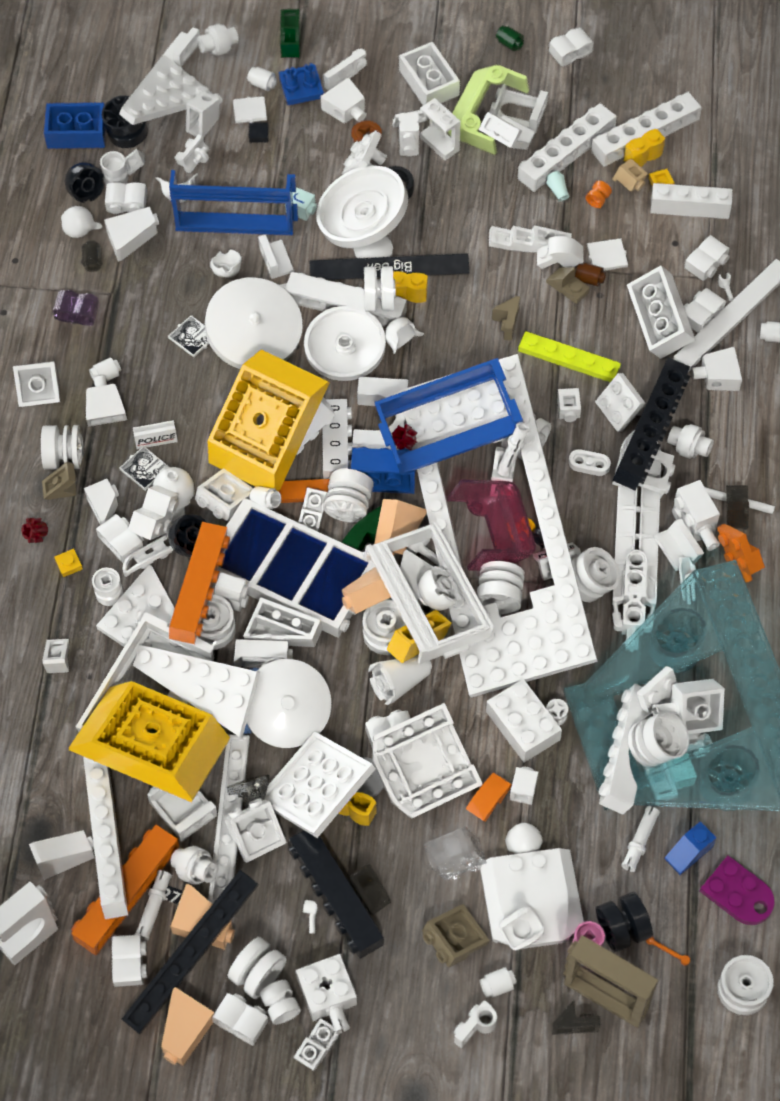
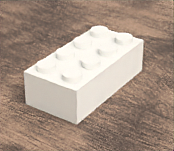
(660, 312)

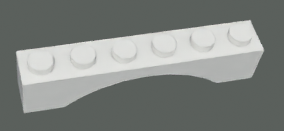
(619, 785)

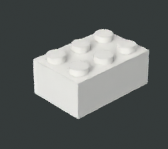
(429, 74)
(523, 720)

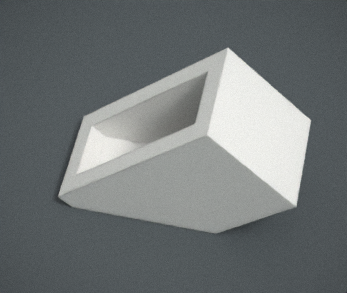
(102, 499)

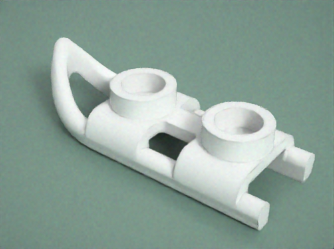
(160, 551)

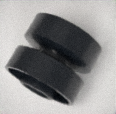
(119, 130)
(624, 921)

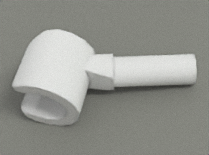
(725, 283)
(311, 908)

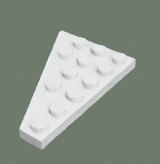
(161, 93)

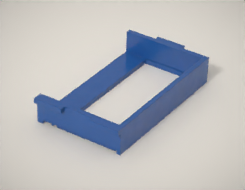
(232, 221)
(460, 442)

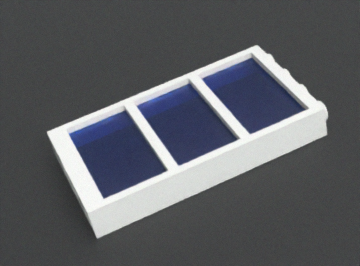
(292, 564)

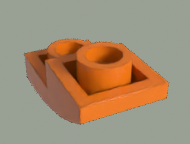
(488, 796)

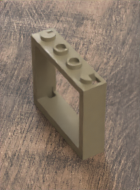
(615, 970)

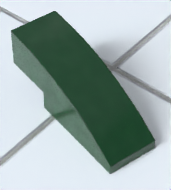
(290, 33)
(363, 531)

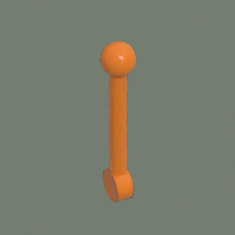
(683, 959)

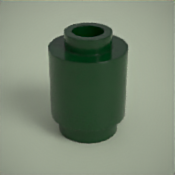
(510, 38)

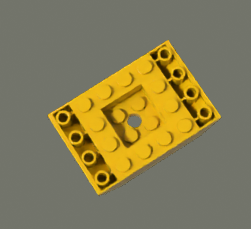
(288, 403)
(172, 758)

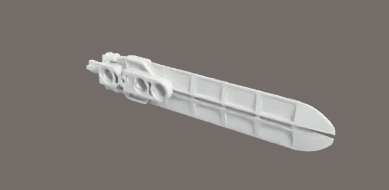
(645, 593)

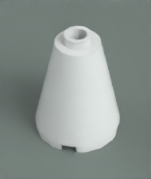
(394, 679)

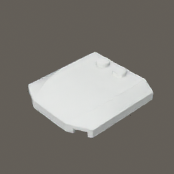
(423, 762)
(535, 881)

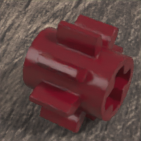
(404, 437)
(34, 530)

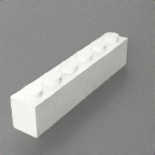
(325, 294)

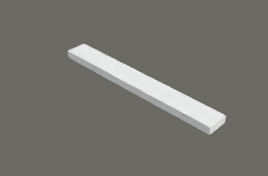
(730, 316)
(225, 847)

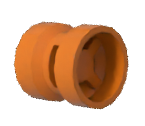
(598, 194)

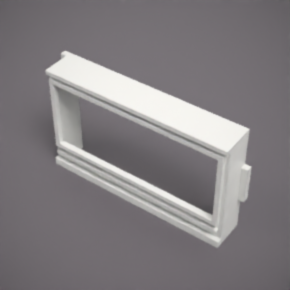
(408, 605)
(146, 625)

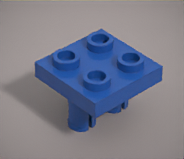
(301, 84)

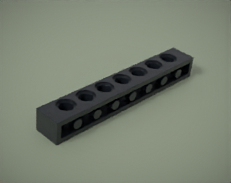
(651, 424)

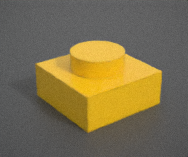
(661, 177)
(68, 563)

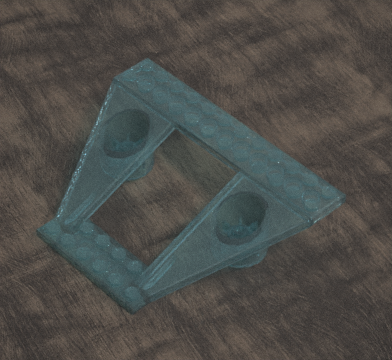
(719, 617)

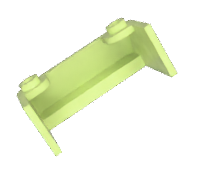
(472, 98)

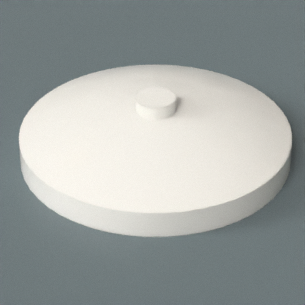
(345, 343)
(289, 703)

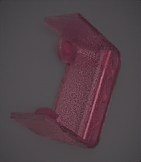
(505, 518)

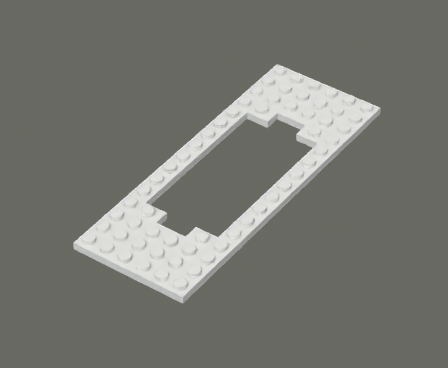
(556, 629)

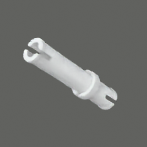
(515, 443)
(637, 846)
(156, 896)

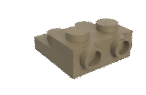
(454, 935)

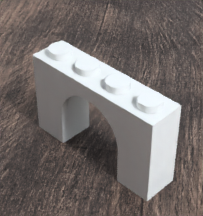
(368, 392)
(25, 922)

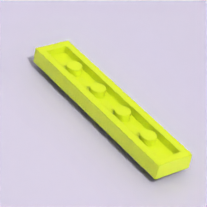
(568, 356)

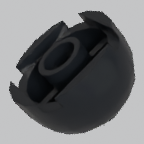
(84, 182)
(184, 533)

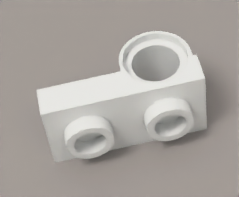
(465, 1030)

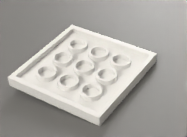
(317, 783)

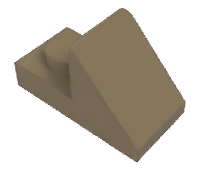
(566, 283)
(507, 314)
(60, 483)

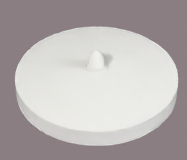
(362, 206)
(252, 317)

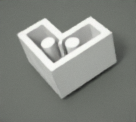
(156, 513)

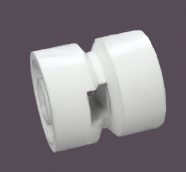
(114, 168)
(107, 586)
(279, 999)

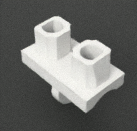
(195, 152)

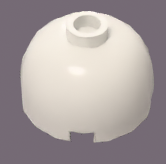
(177, 481)
(437, 589)

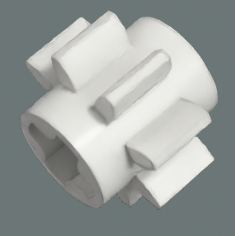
(698, 741)

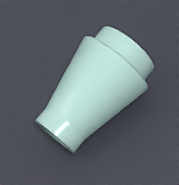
(557, 184)

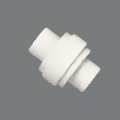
(217, 39)
(690, 441)
(194, 865)

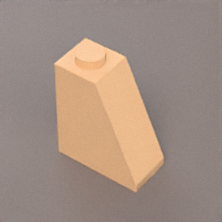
(397, 519)
(365, 592)
(190, 911)
(184, 1027)

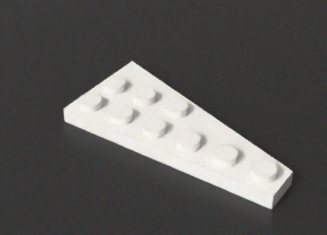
(205, 684)

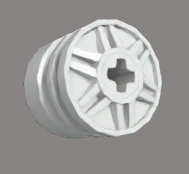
(61, 447)
(348, 495)
(501, 584)
(658, 739)

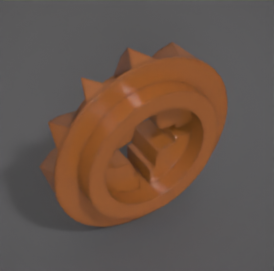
(363, 128)

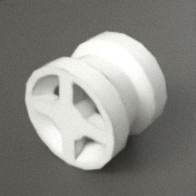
(560, 708)

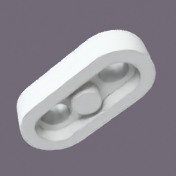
(589, 462)

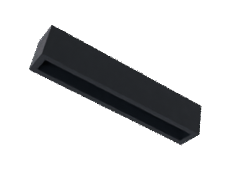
(336, 893)

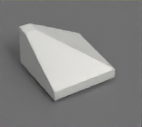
(134, 161)

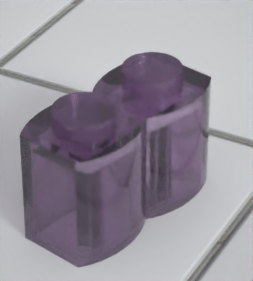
(76, 307)

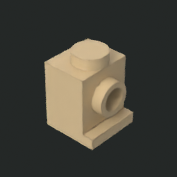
(631, 175)

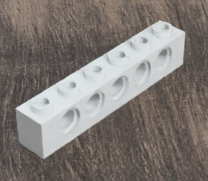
(666, 118)
(565, 147)

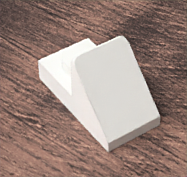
(55, 656)

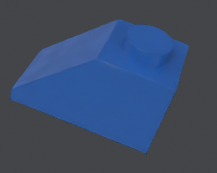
(690, 848)

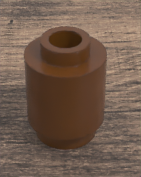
(590, 274)

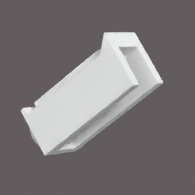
(255, 652)

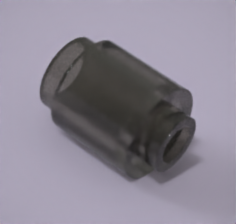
(91, 256)

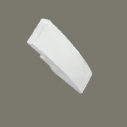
(521, 238)

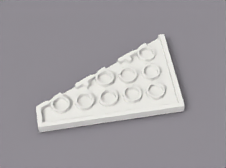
(142, 596)

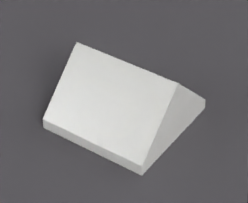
(37, 384)

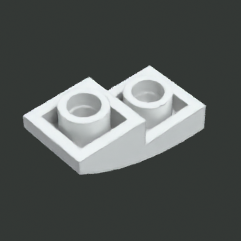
(312, 508)
(317, 1045)

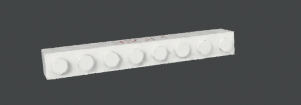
(105, 839)

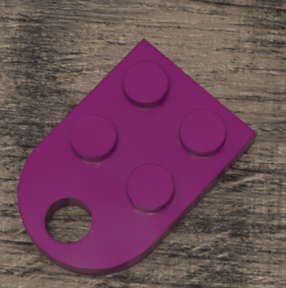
(738, 891)

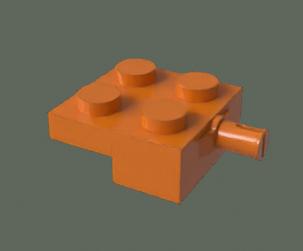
(738, 548)

